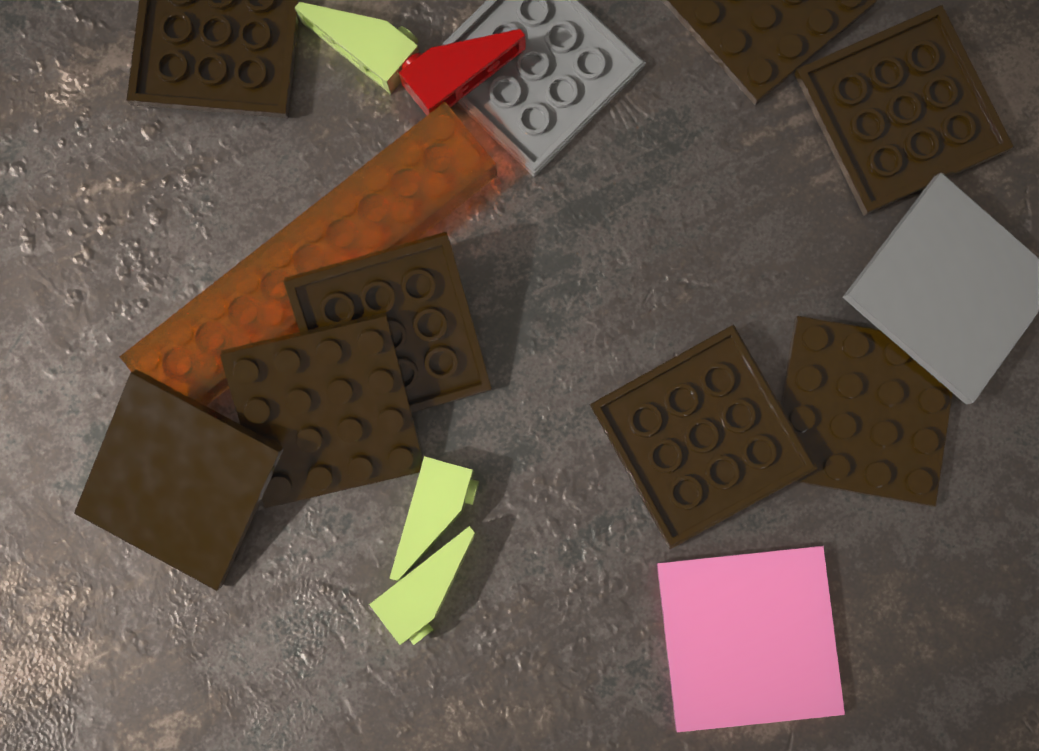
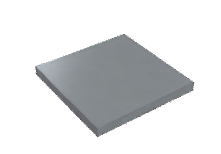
(555, 84)
(950, 288)

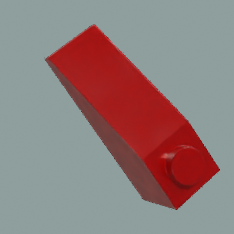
(457, 68)

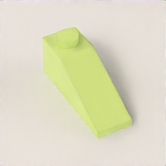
(363, 40)
(435, 505)
(420, 594)

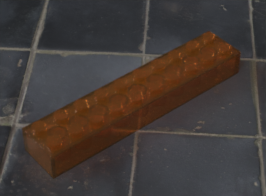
(375, 208)

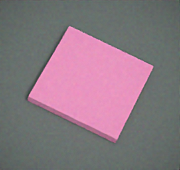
(750, 639)

